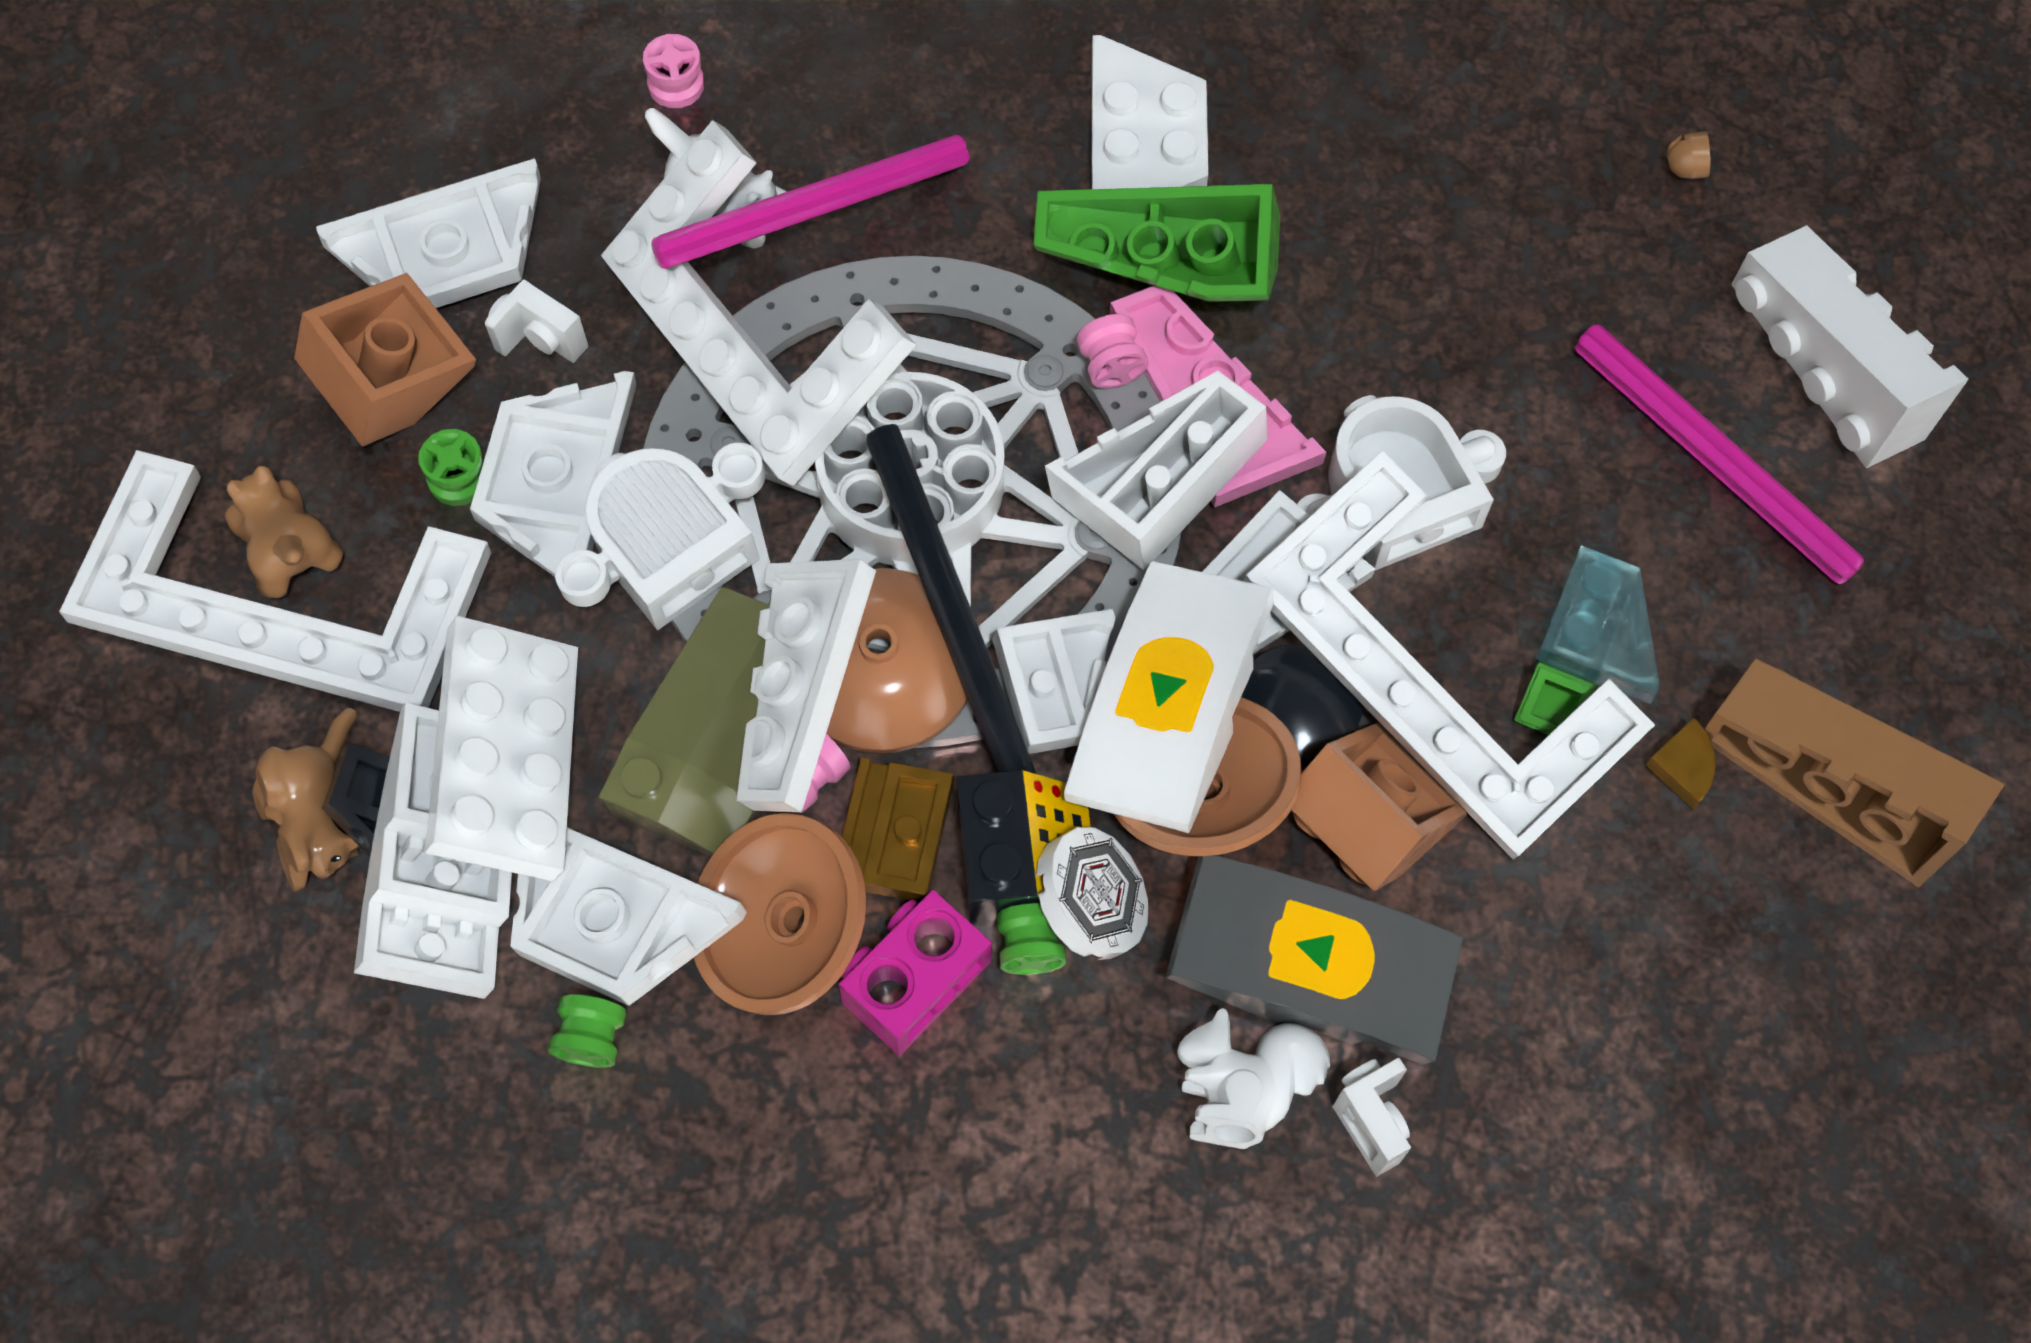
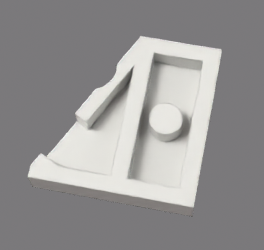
(1053, 675)

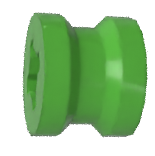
(448, 452)
(1029, 941)
(587, 1031)

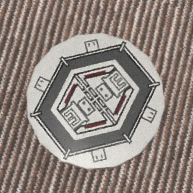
(1092, 893)

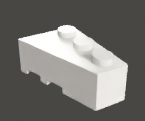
(1163, 469)

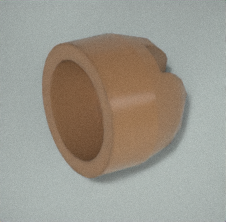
(1690, 155)

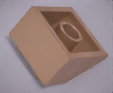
(381, 357)
(1373, 805)

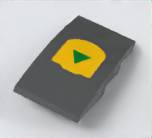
(1315, 957)

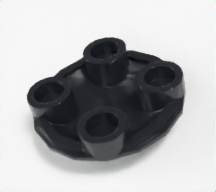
(1303, 697)

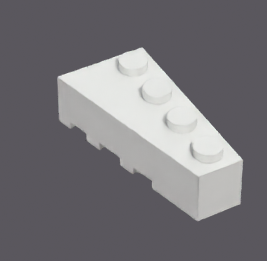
(1845, 347)

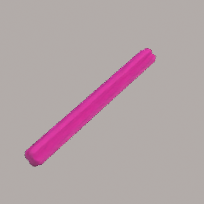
(809, 201)
(1719, 454)

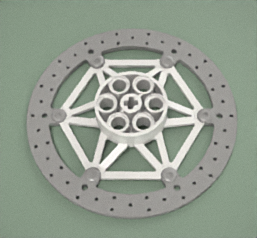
(931, 406)

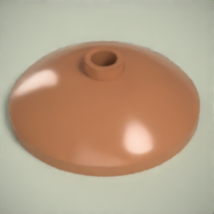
(909, 690)
(1247, 795)
(778, 873)

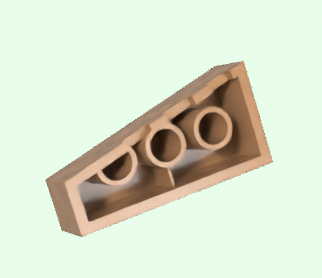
(1852, 771)

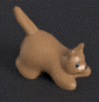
(277, 532)
(292, 793)

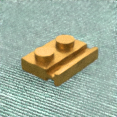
(897, 826)

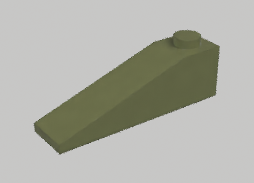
(687, 746)

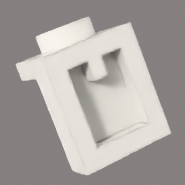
(537, 317)
(1374, 1125)

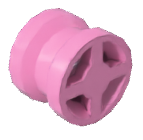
(673, 70)
(1112, 351)

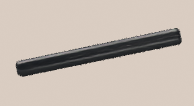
(948, 600)

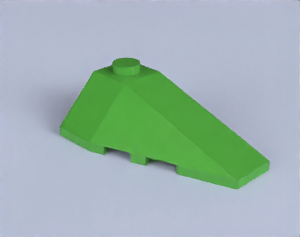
(1183, 239)

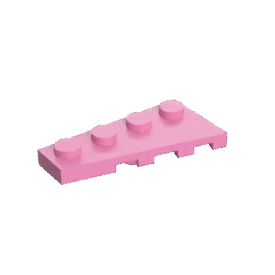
(1183, 353)

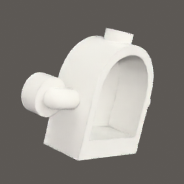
(1432, 456)
(664, 530)

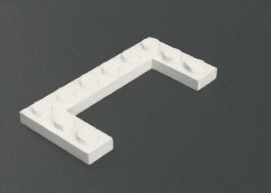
(779, 420)
(124, 598)
(1503, 797)

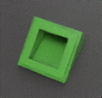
(1552, 697)

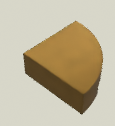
(1686, 763)

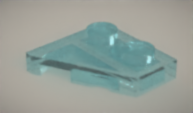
(1603, 626)

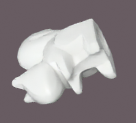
(1246, 1090)

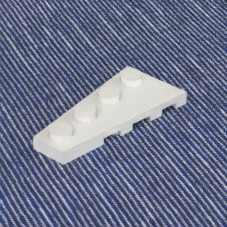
(805, 657)

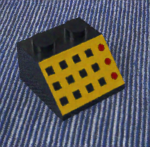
(1003, 834)

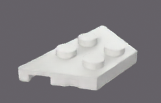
(1145, 121)
(446, 239)
(544, 465)
(616, 920)

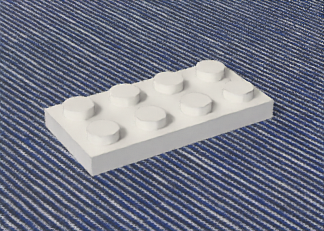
(503, 750)

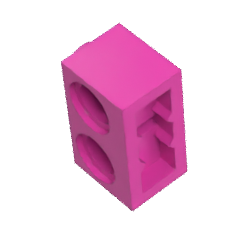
(928, 980)

